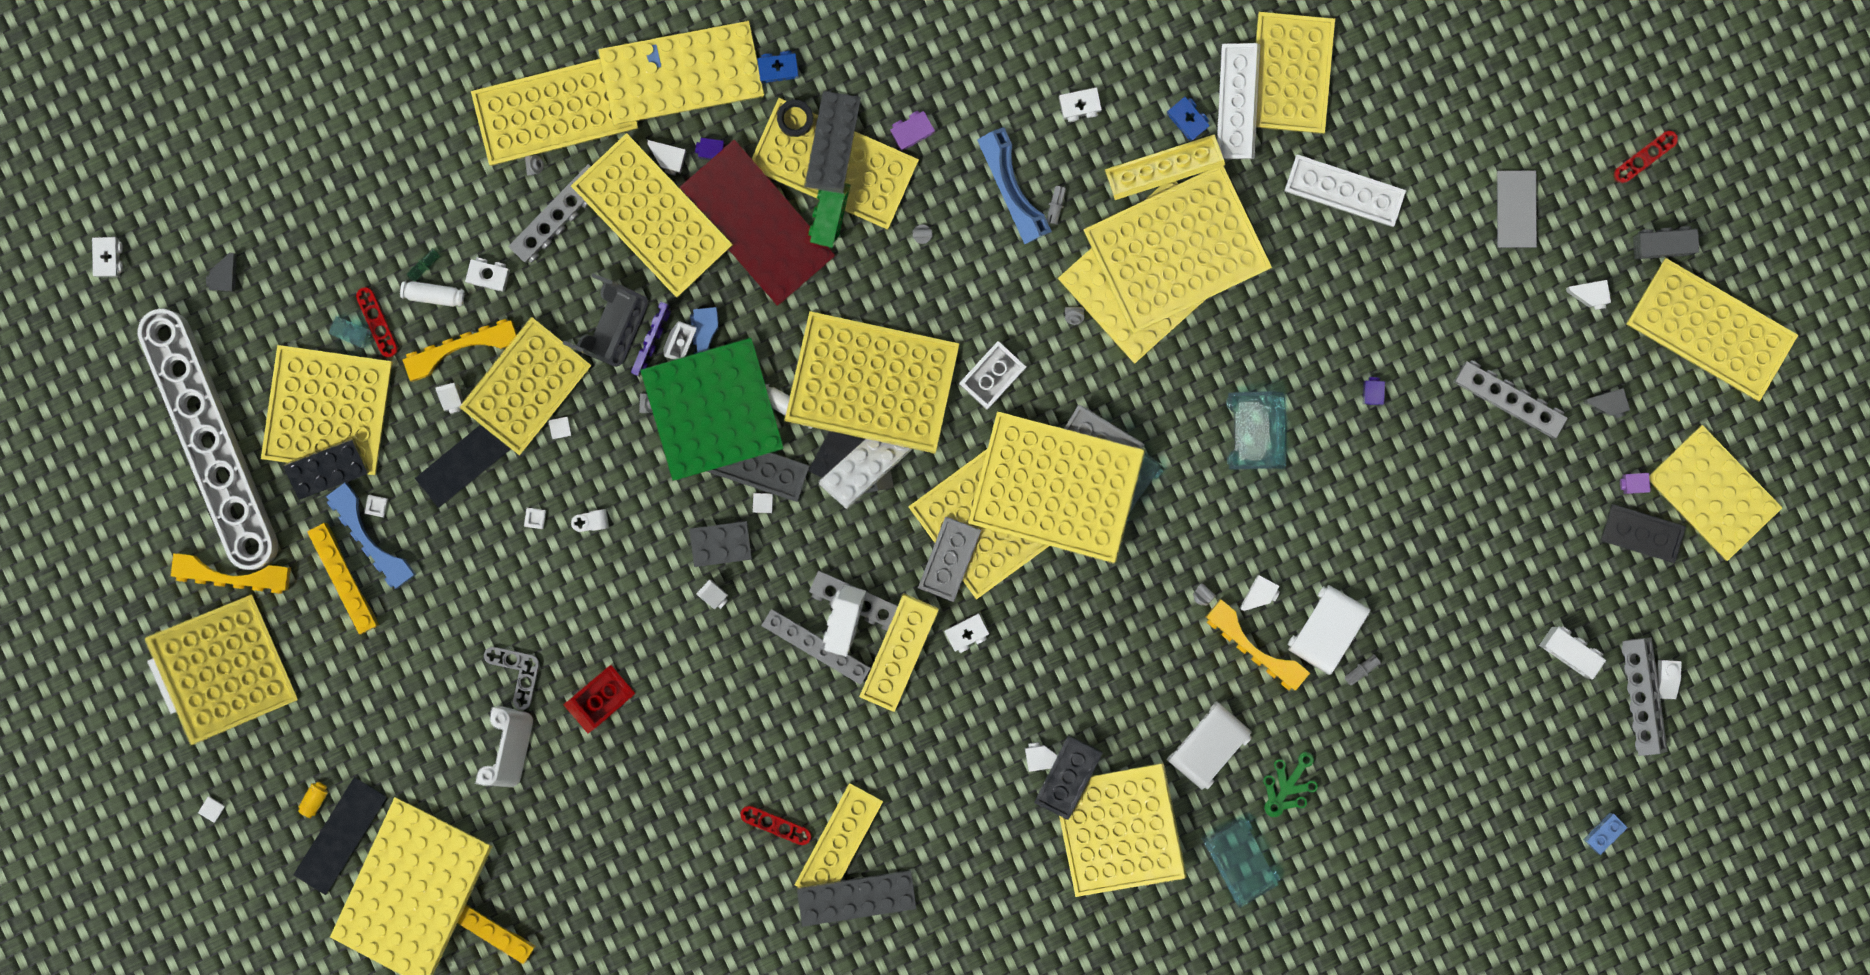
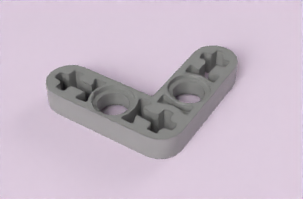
(519, 665)

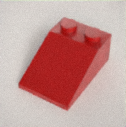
(599, 699)

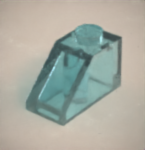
(349, 332)

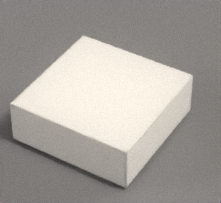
(560, 428)
(762, 503)
(376, 506)
(535, 518)
(211, 809)

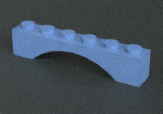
(1028, 220)
(706, 326)
(347, 504)

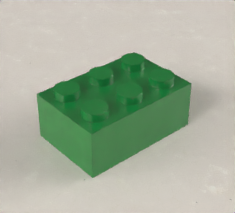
(828, 217)

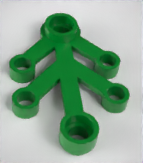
(1287, 787)

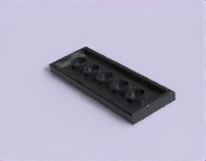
(461, 465)
(340, 836)

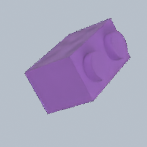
(912, 130)

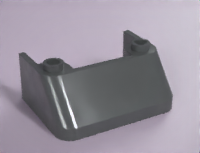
(616, 324)

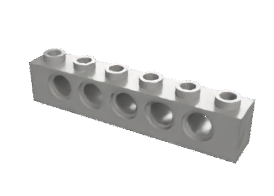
(519, 245)
(1465, 380)
(823, 580)
(814, 646)
(1650, 688)

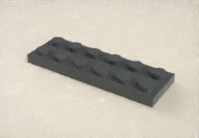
(832, 142)
(768, 473)
(856, 898)

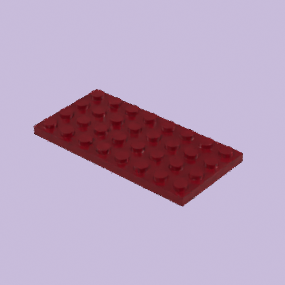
(758, 221)

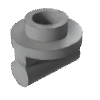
(534, 165)
(922, 234)
(1074, 315)
(645, 406)
(1203, 595)

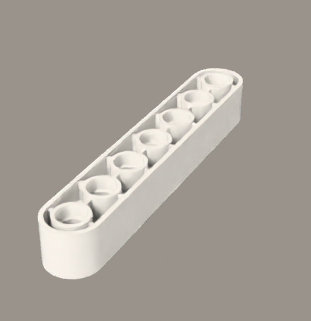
(190, 429)

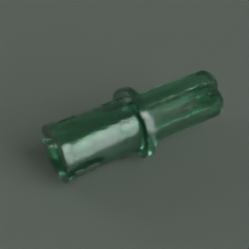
(423, 265)

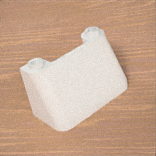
(1329, 629)
(1210, 746)
(512, 749)

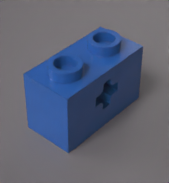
(787, 72)
(1178, 116)

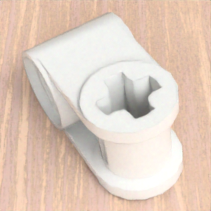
(593, 521)

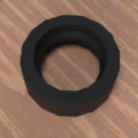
(792, 132)

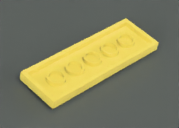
(1164, 167)
(899, 652)
(840, 838)

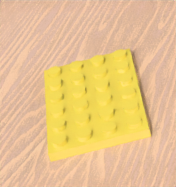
(1293, 71)
(525, 386)
(1714, 493)

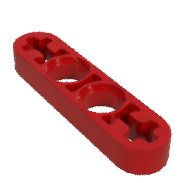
(1646, 158)
(374, 323)
(776, 822)

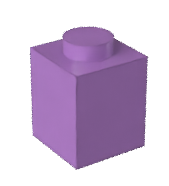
(1635, 483)

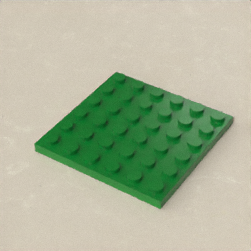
(712, 409)

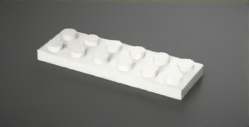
(1238, 100)
(1345, 190)
(861, 470)

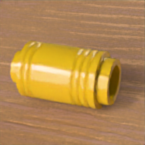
(313, 799)

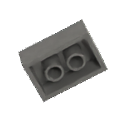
(1666, 243)
(720, 544)

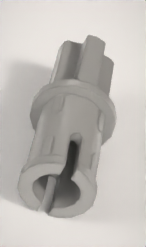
(1056, 205)
(1362, 670)

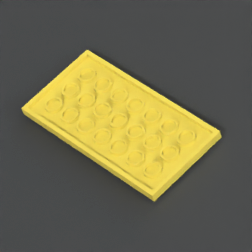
(695, 73)
(545, 112)
(874, 169)
(651, 215)
(1712, 329)

